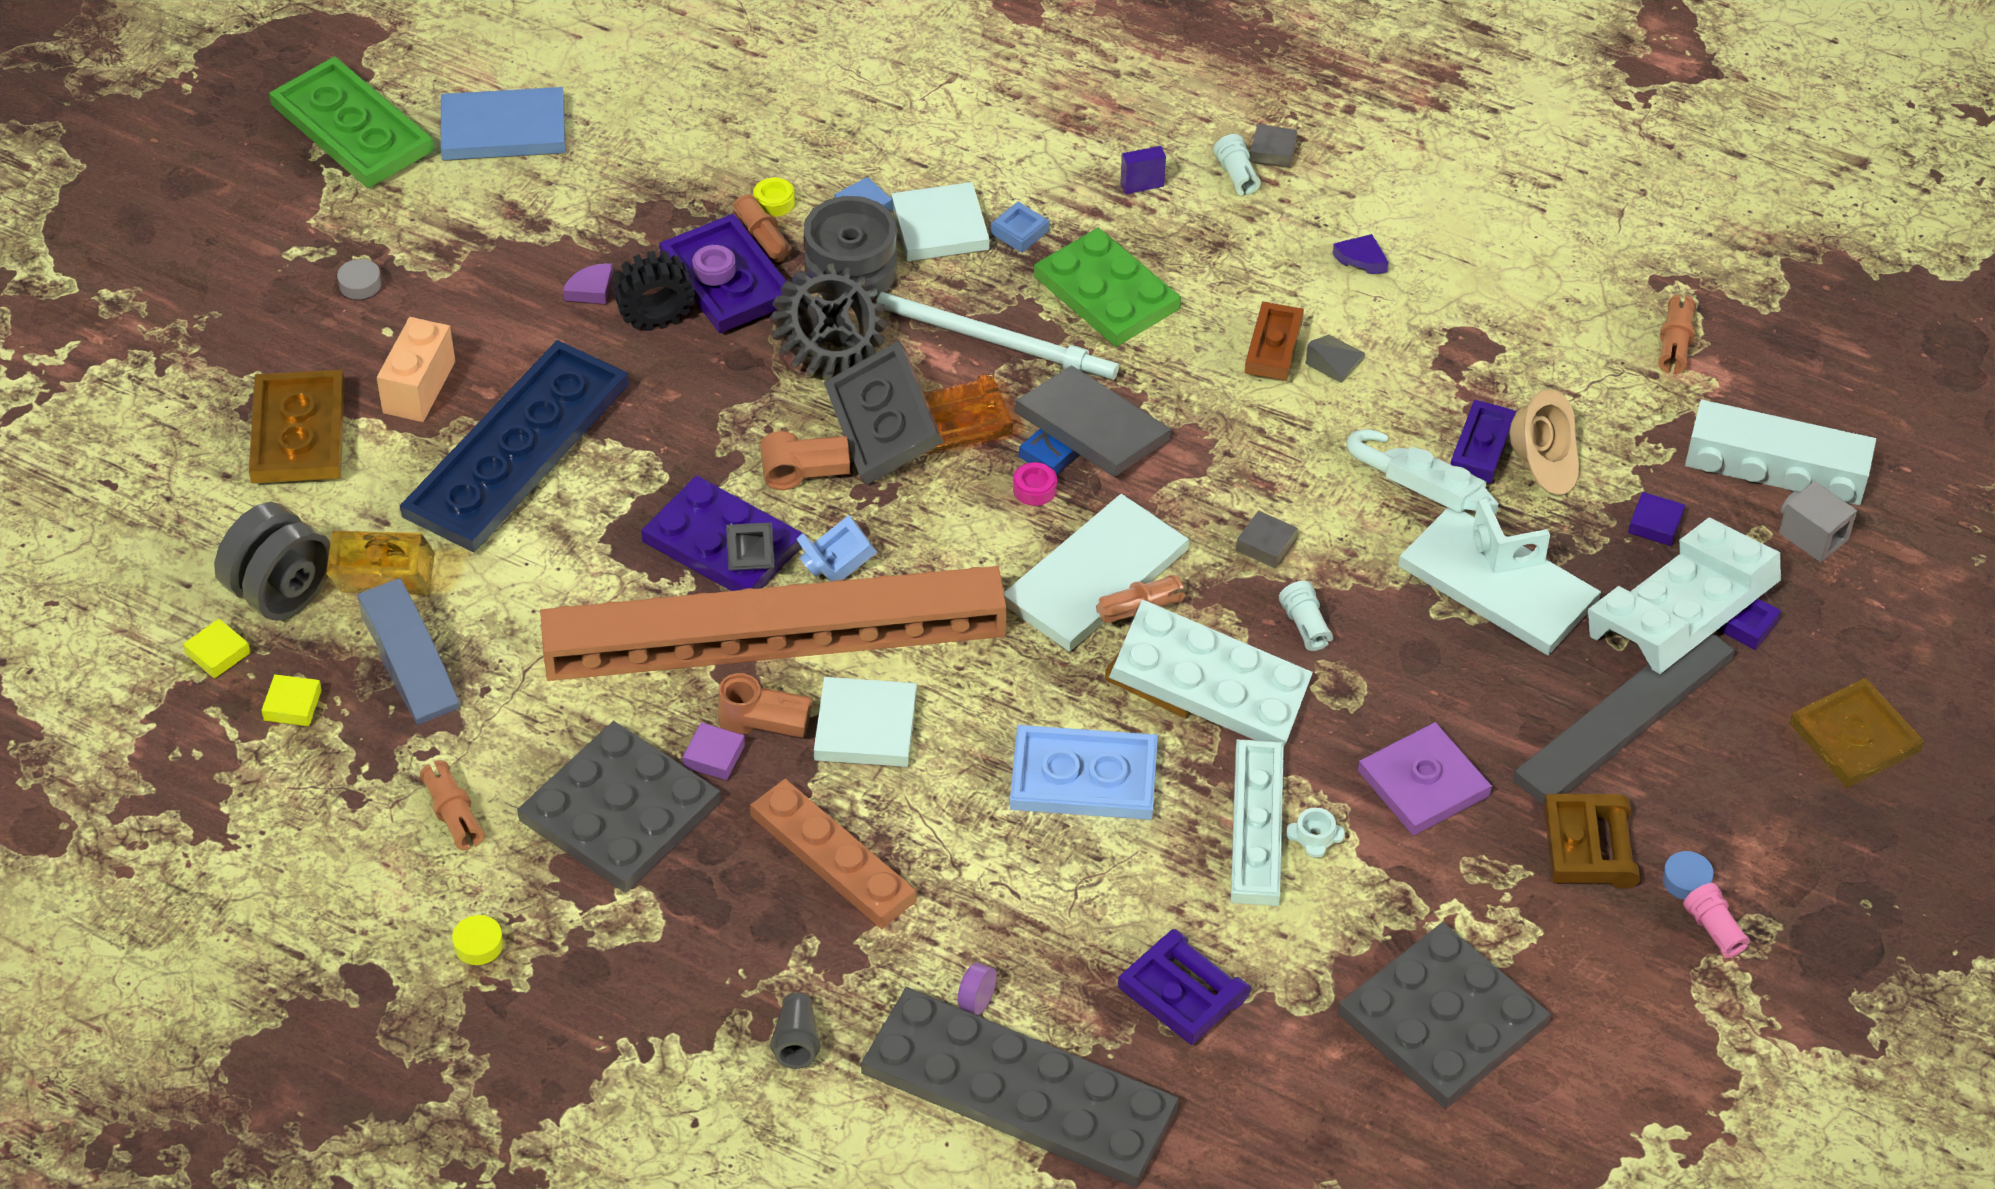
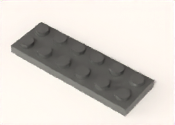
(1020, 1086)

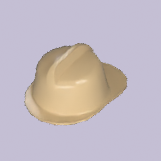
(1547, 441)

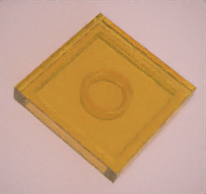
(1856, 732)

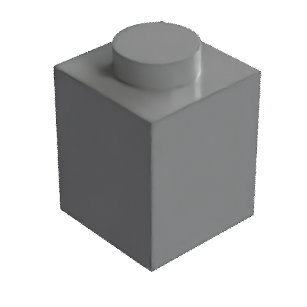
(1817, 521)

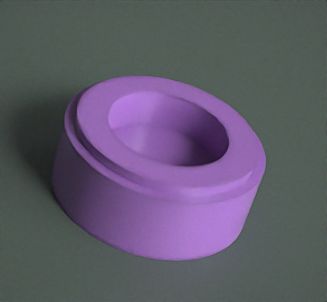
(714, 265)
(976, 988)

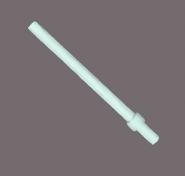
(1068, 356)

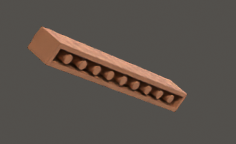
(773, 623)

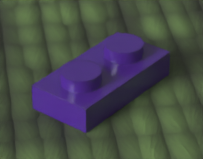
(1483, 439)

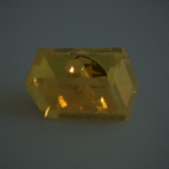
(374, 558)

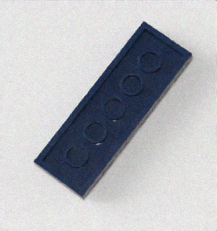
(514, 446)

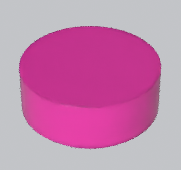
(1034, 484)

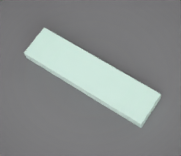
(1257, 823)

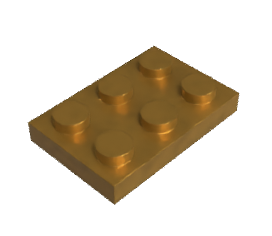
(297, 426)

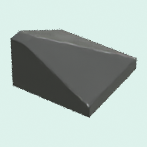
(1333, 357)
(750, 546)

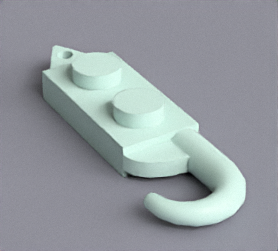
(1422, 472)

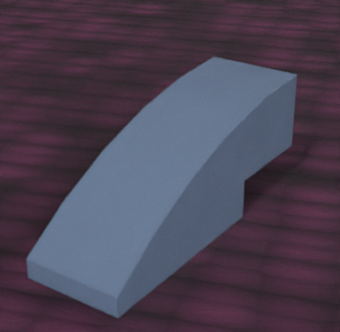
(407, 651)

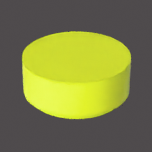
(775, 196)
(477, 940)

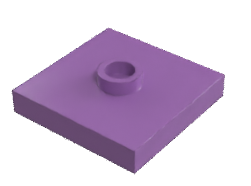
(1424, 778)

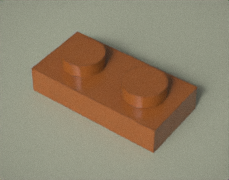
(1274, 341)

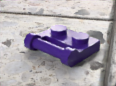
(1176, 996)

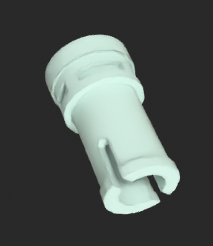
(1234, 158)
(1303, 607)

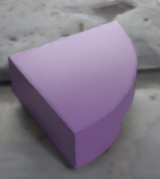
(589, 284)

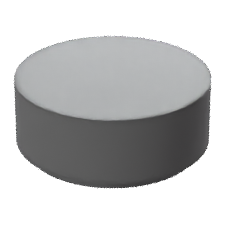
(359, 279)

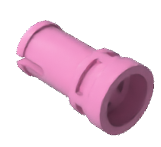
(1712, 912)

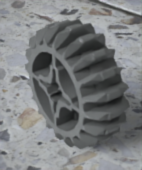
(814, 311)

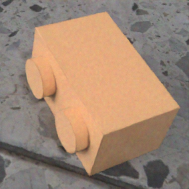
(416, 369)

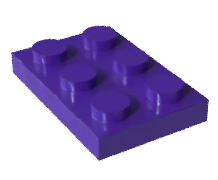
(753, 285)
(695, 534)

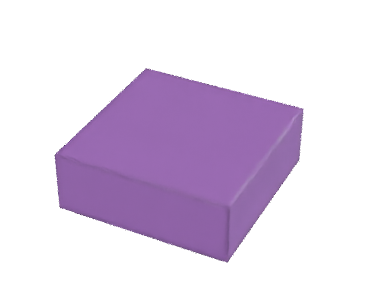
(713, 751)

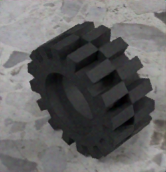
(650, 274)

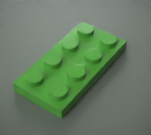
(351, 122)

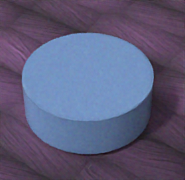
(1685, 873)

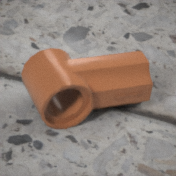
(790, 460)
(749, 707)

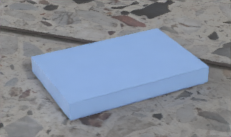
(1084, 772)

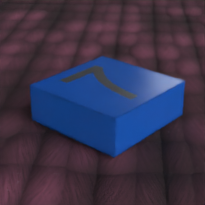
(1046, 450)

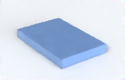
(502, 123)

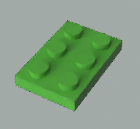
(1107, 287)

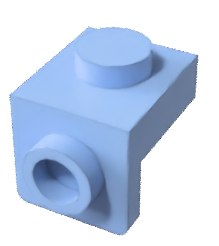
(837, 551)

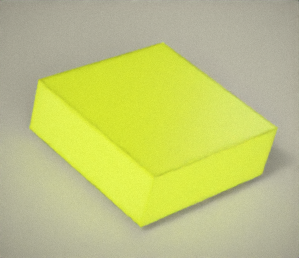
(216, 648)
(291, 700)

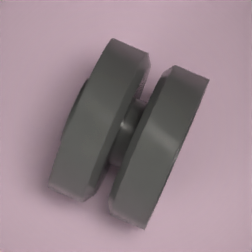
(853, 235)
(273, 561)

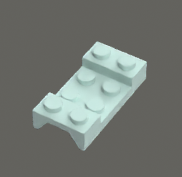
(1690, 595)

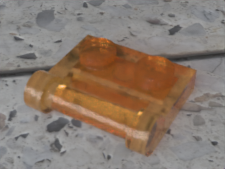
(969, 413)

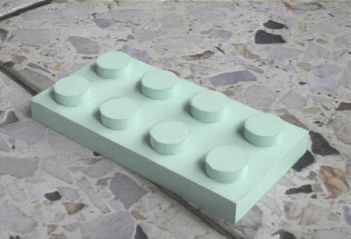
(1210, 674)

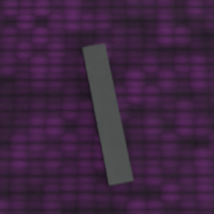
(1619, 721)

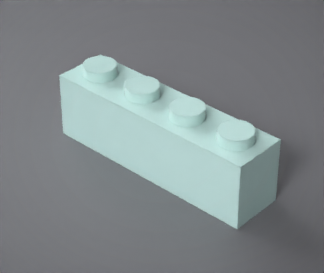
(1779, 451)

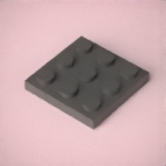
(619, 806)
(1444, 1014)

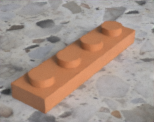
(833, 853)

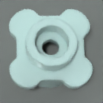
(1317, 821)

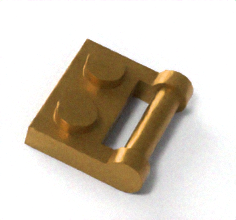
(1576, 842)

